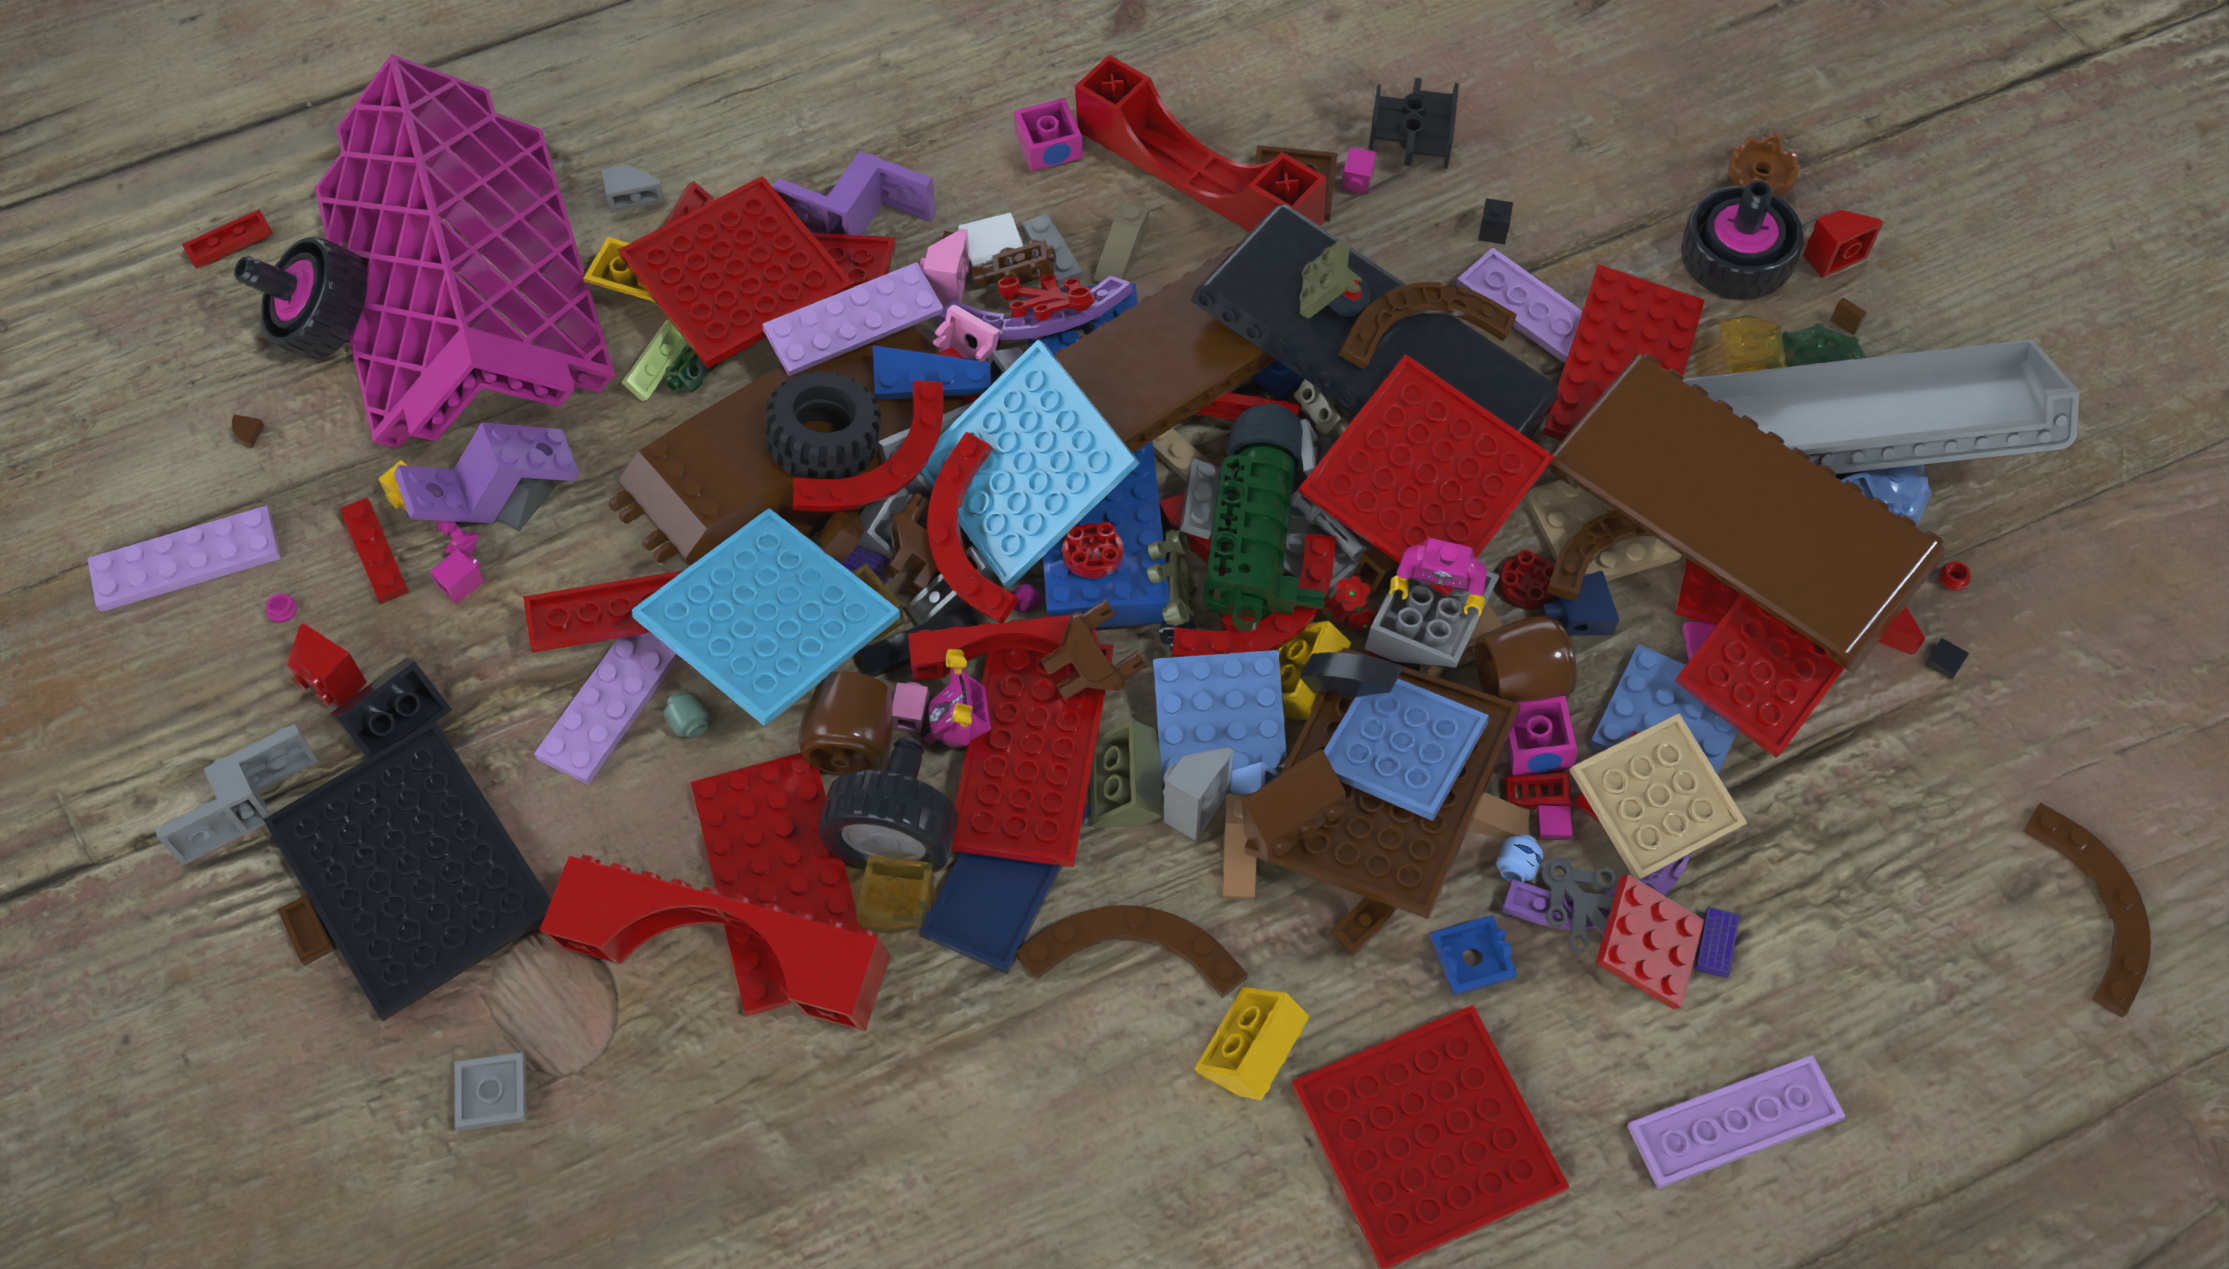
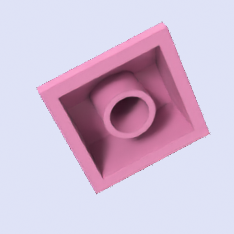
(948, 266)

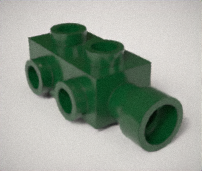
(688, 374)

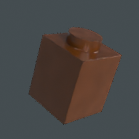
(1376, 569)

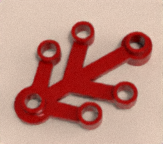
(1075, 296)

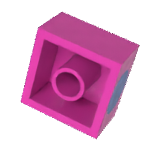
(1048, 134)
(1542, 738)

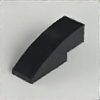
(1349, 674)

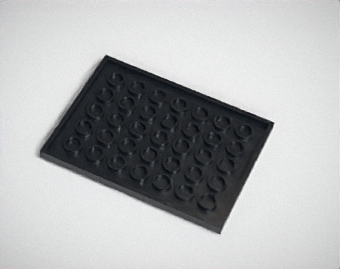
(409, 869)

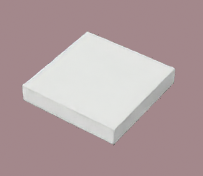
(990, 236)

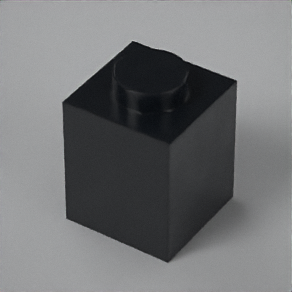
(1495, 221)

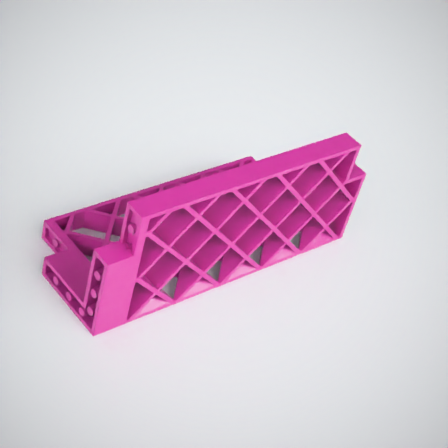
(388, 207)

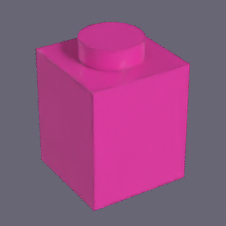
(1358, 170)
(457, 575)

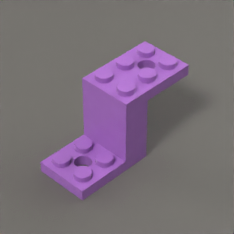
(859, 196)
(486, 473)

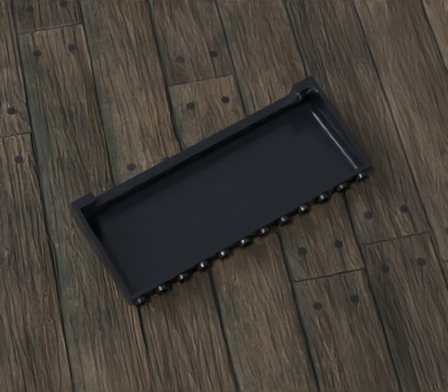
(1259, 298)

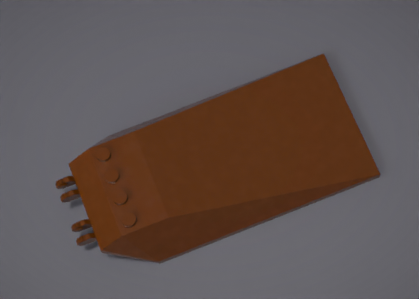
(716, 469)

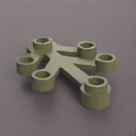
(1181, 582)

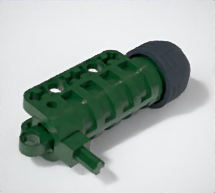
(1265, 461)

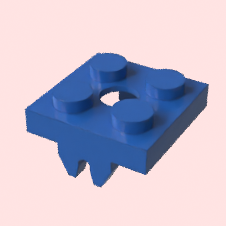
(1478, 935)

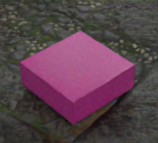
(1554, 822)

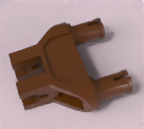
(912, 545)
(1086, 656)

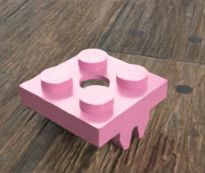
(957, 325)

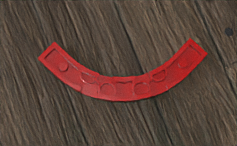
(892, 475)
(945, 533)
(1278, 627)

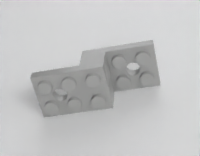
(237, 789)

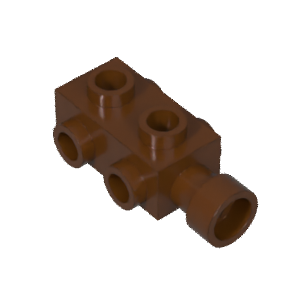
(1023, 263)

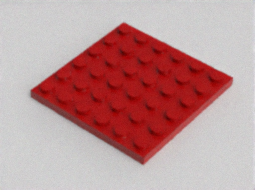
(733, 269)
(1425, 467)
(1428, 1137)

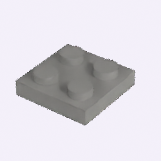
(490, 1091)

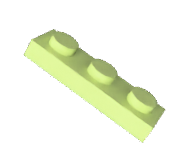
(654, 360)

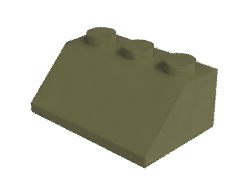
(1126, 777)

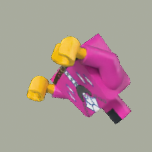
(1443, 565)
(960, 709)

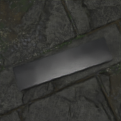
(895, 650)

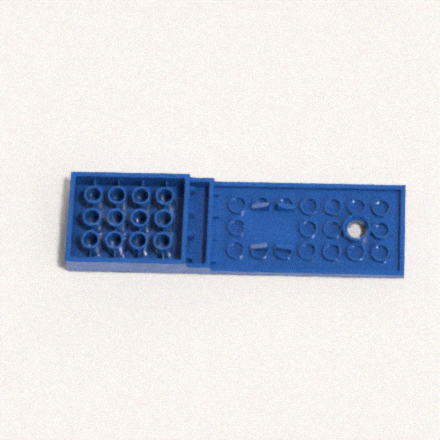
(1136, 517)

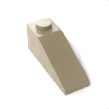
(1123, 242)

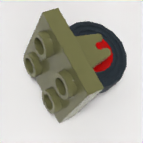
(1333, 283)

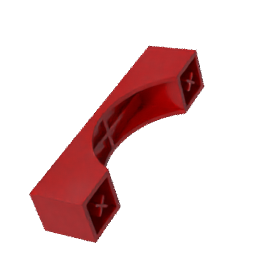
(1129, 118)
(615, 911)

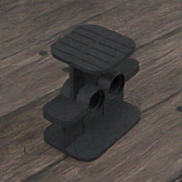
(1419, 122)

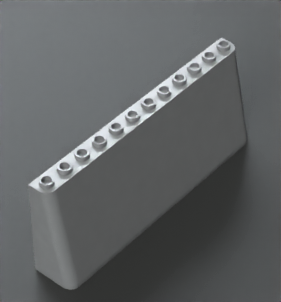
(1910, 406)

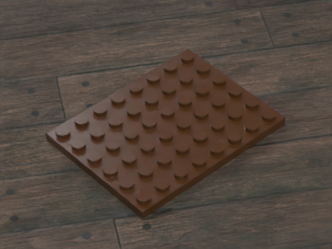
(1383, 847)

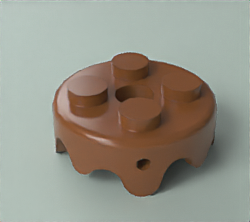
(1767, 156)

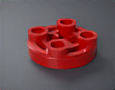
(1093, 550)
(1526, 580)

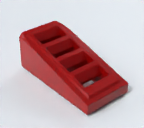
(1538, 781)

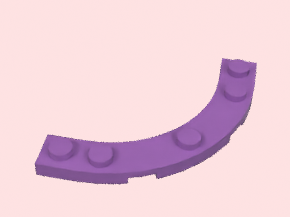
(1107, 295)
(1533, 902)

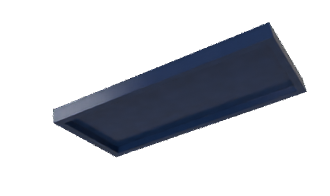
(989, 906)

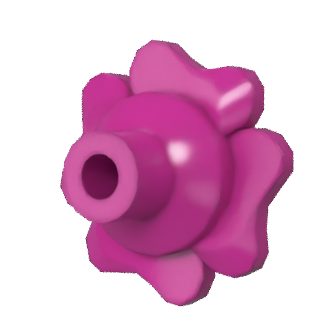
(462, 541)

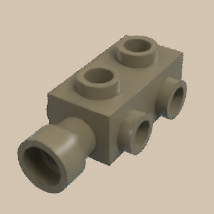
(1324, 411)

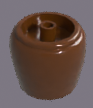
(1527, 661)
(847, 724)

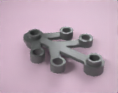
(1583, 903)

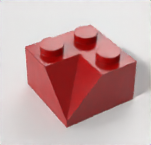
(1841, 241)
(324, 667)

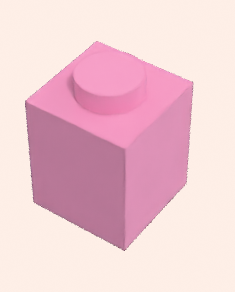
(910, 707)

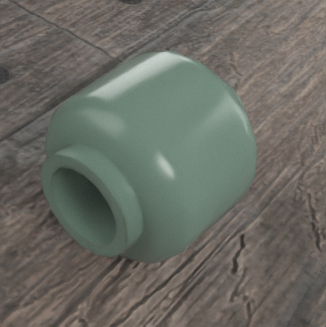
(687, 715)

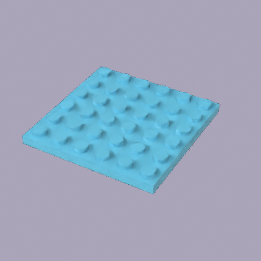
(1045, 467)
(766, 616)

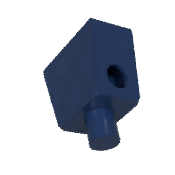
(1591, 613)

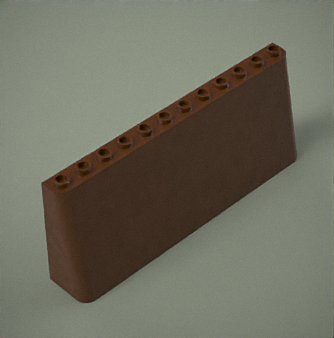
(1161, 361)
(1748, 509)

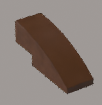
(841, 534)

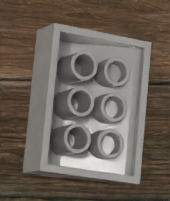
(1425, 624)

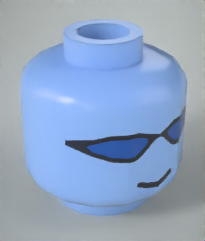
(1519, 858)

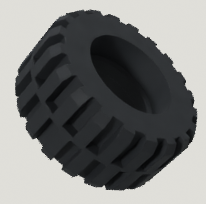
(826, 399)

